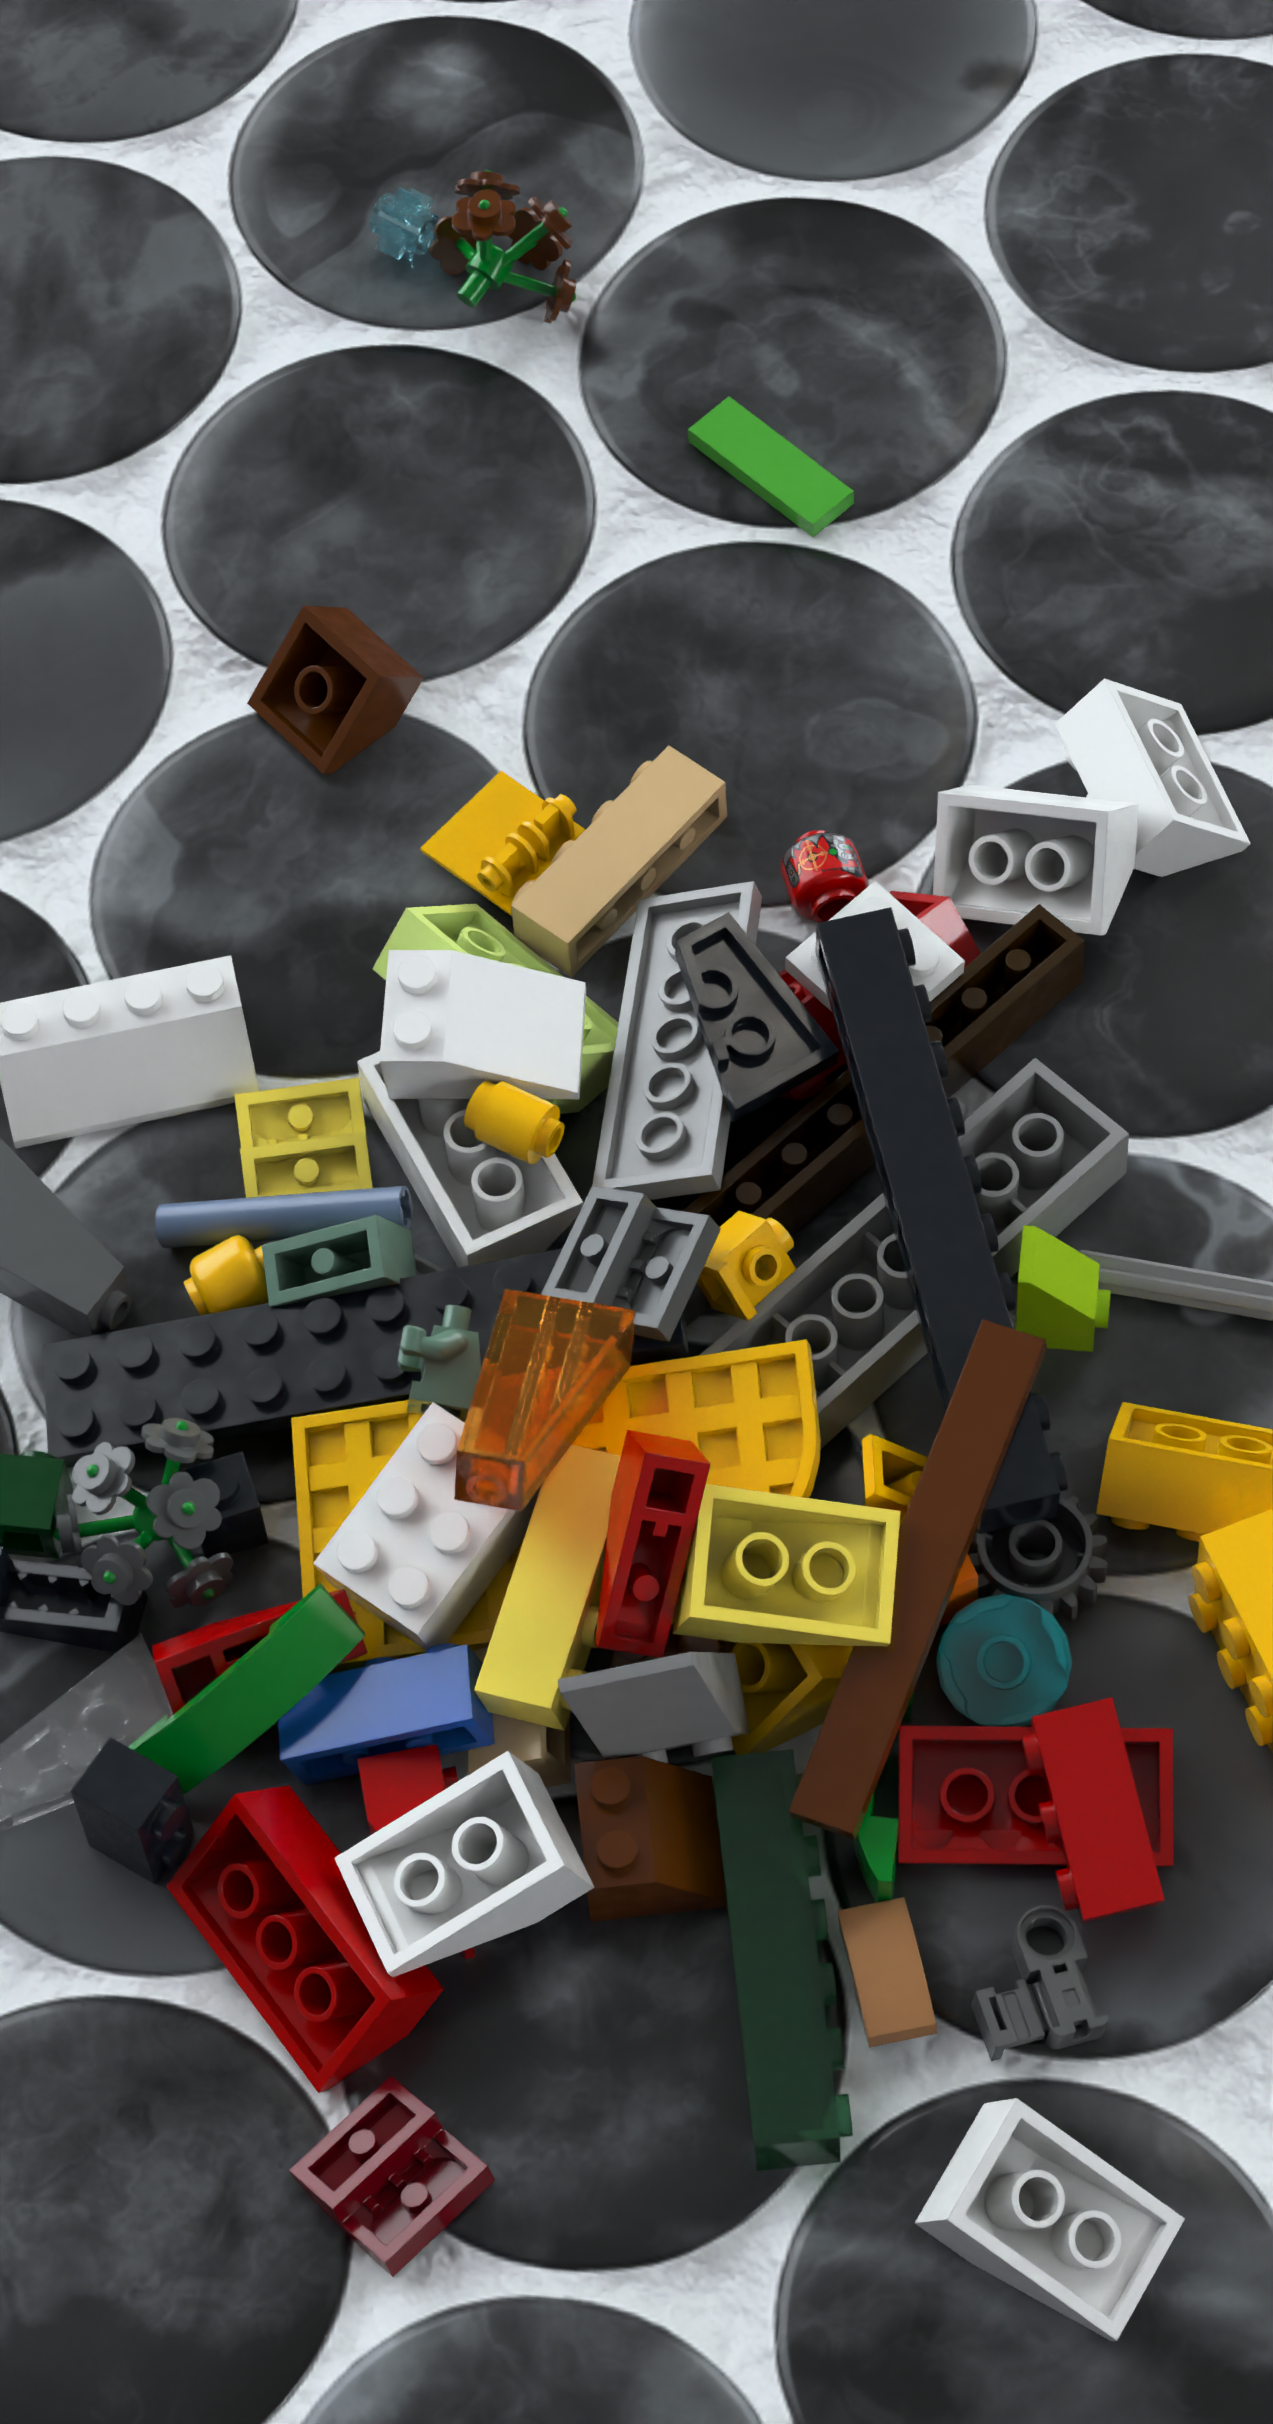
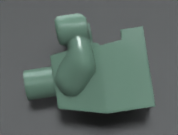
(446, 1361)

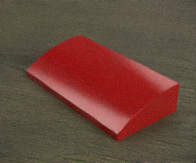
(975, 1803)

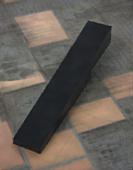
(63, 1606)

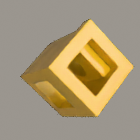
(746, 1264)

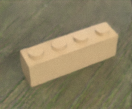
(618, 860)

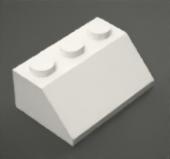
(1148, 754)
(1020, 849)

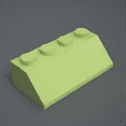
(477, 933)

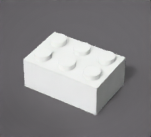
(414, 1548)

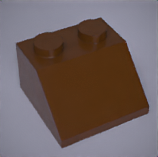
(333, 687)
(648, 1838)

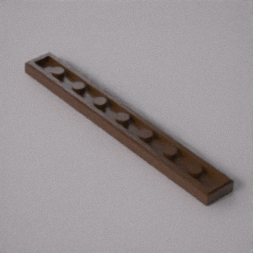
(929, 1559)

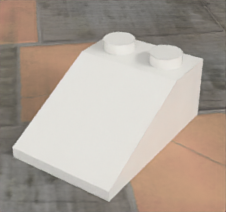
(475, 1021)
(464, 1867)
(1050, 2217)

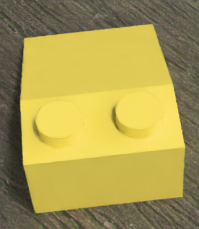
(788, 1571)

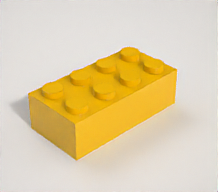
(1237, 1606)

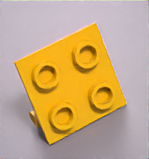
(503, 838)

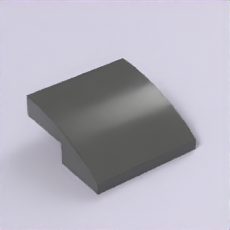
(633, 1258)

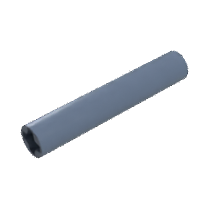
(276, 1216)

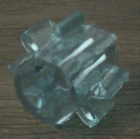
(403, 223)

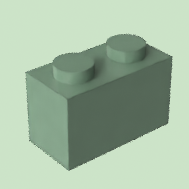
(338, 1260)

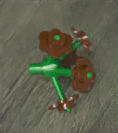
(466, 242)

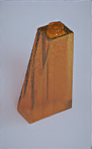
(537, 1391)

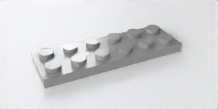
(663, 1100)

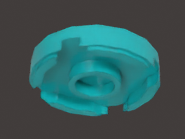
(1004, 1661)

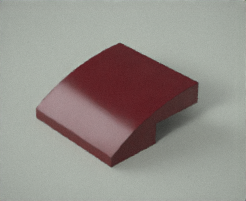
(392, 2175)

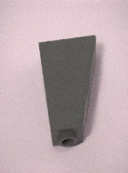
(53, 1259)

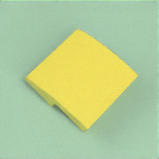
(303, 1139)

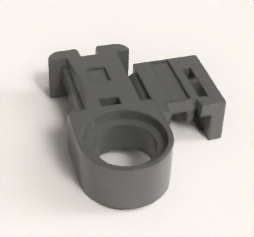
(1048, 1995)

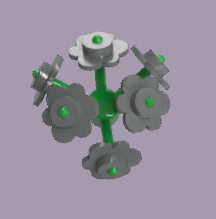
(172, 1511)

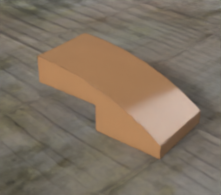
(887, 1972)

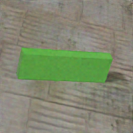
(771, 466)

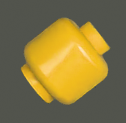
(227, 1277)

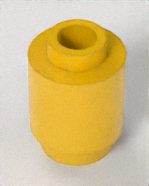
(514, 1121)

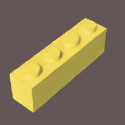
(552, 1593)

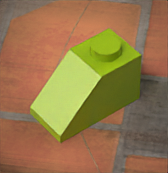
(1059, 1293)

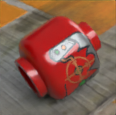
(822, 874)

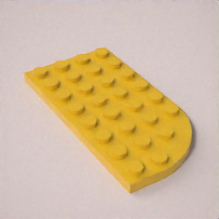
(741, 1408)

